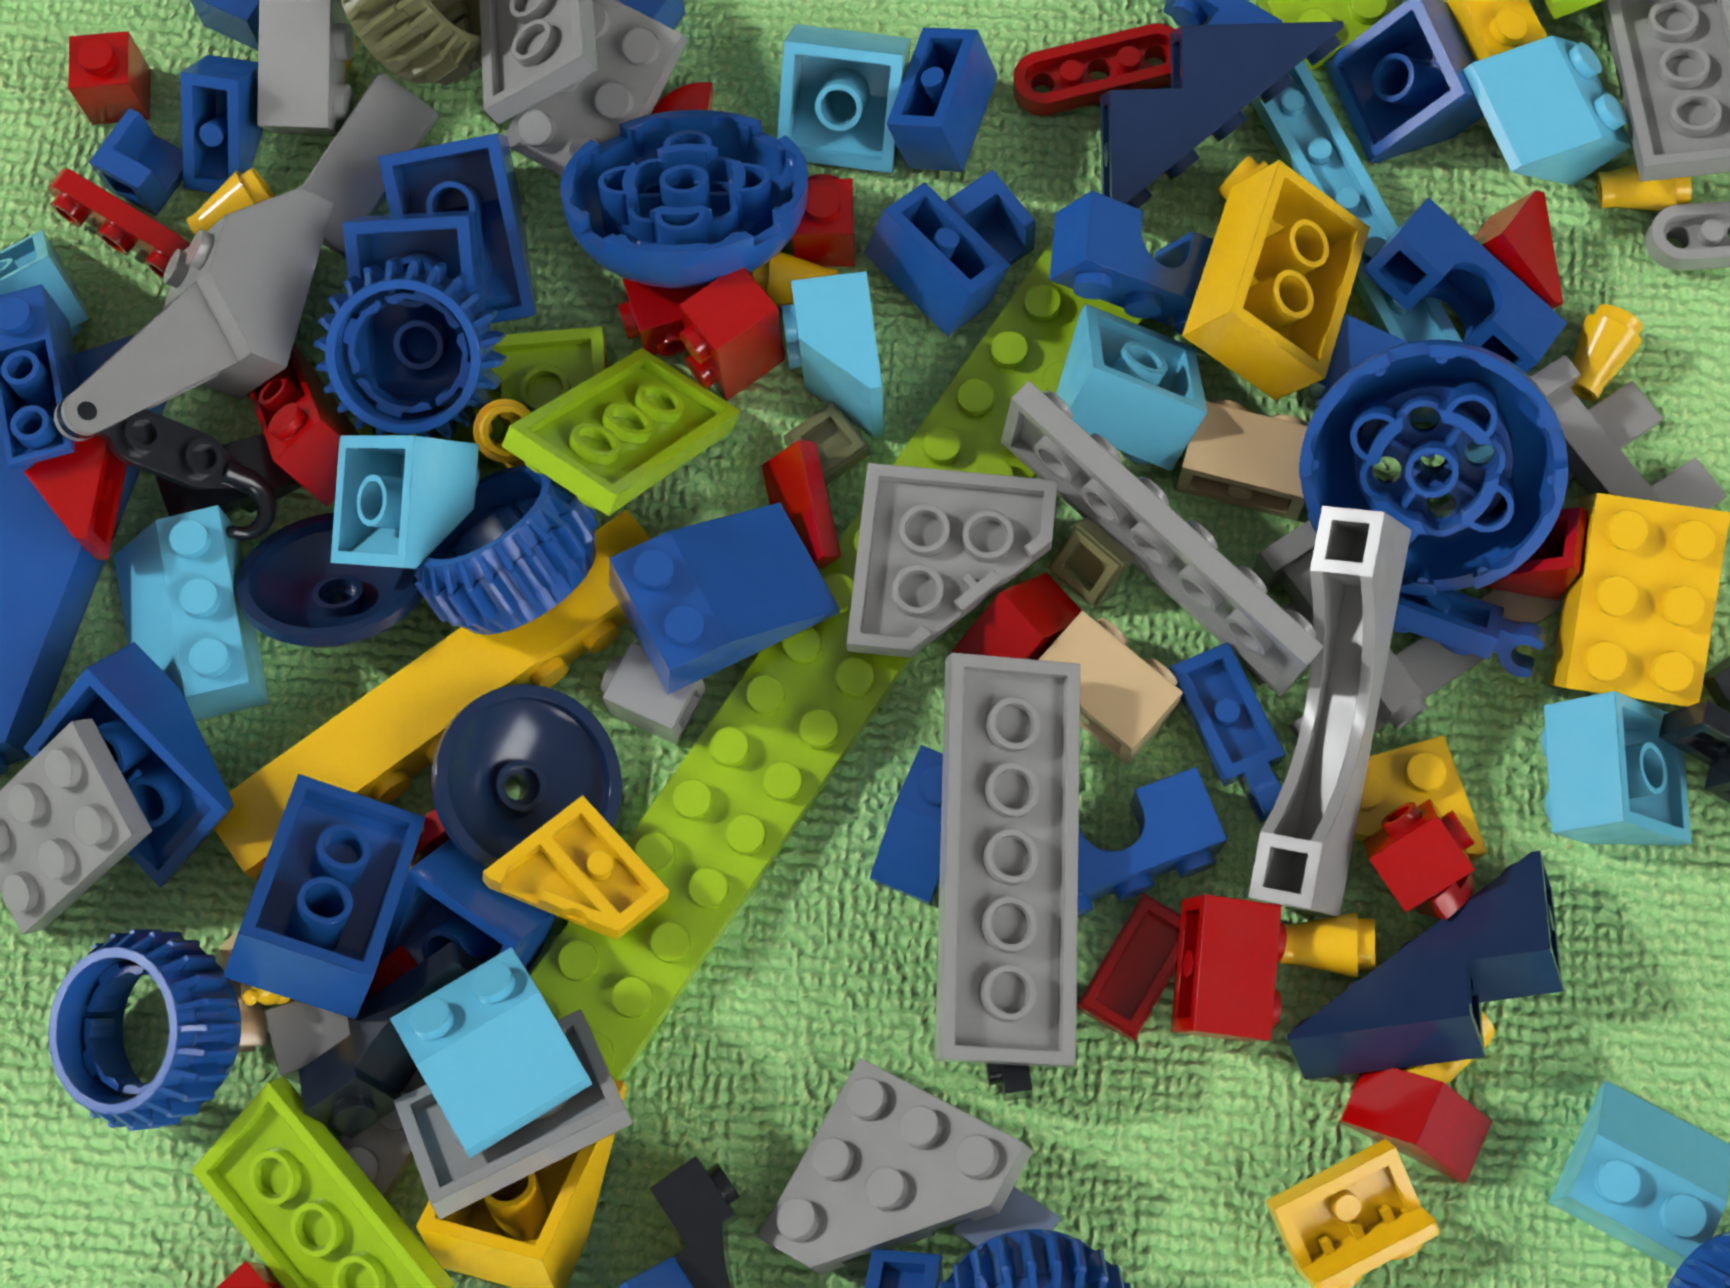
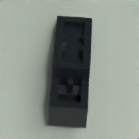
(369, 1069)
(701, 1212)

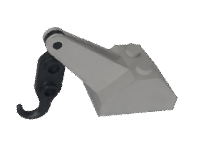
(222, 326)

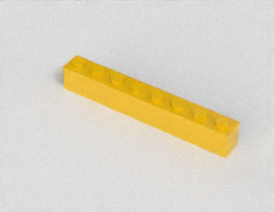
(398, 724)

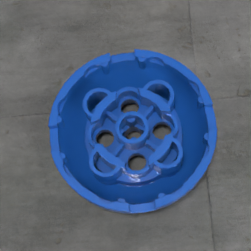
(685, 197)
(1500, 504)

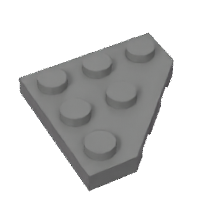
(938, 549)
(890, 1173)

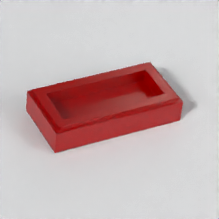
(799, 485)
(1134, 969)

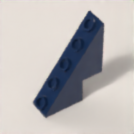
(1212, 79)
(1430, 993)

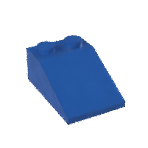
(464, 177)
(410, 342)
(718, 592)
(155, 749)
(325, 897)

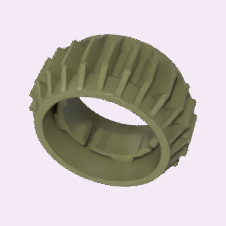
(420, 37)

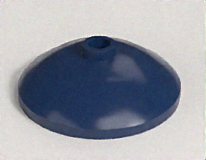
(306, 601)
(540, 742)

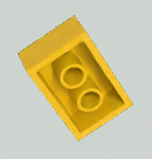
(1277, 281)
(1642, 600)

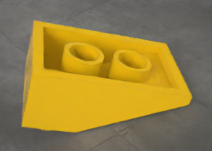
(528, 1229)

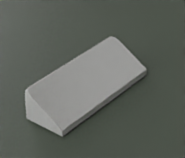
(349, 171)

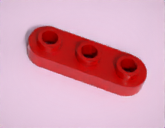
(1068, 68)
(116, 221)

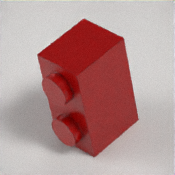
(731, 333)
(1228, 968)

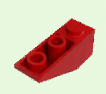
(302, 426)

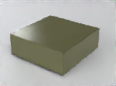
(836, 440)
(1091, 562)

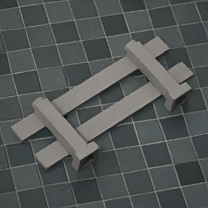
(1593, 458)

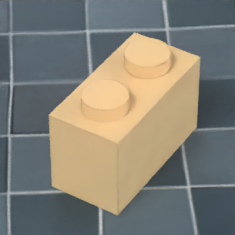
(1246, 460)
(1119, 692)

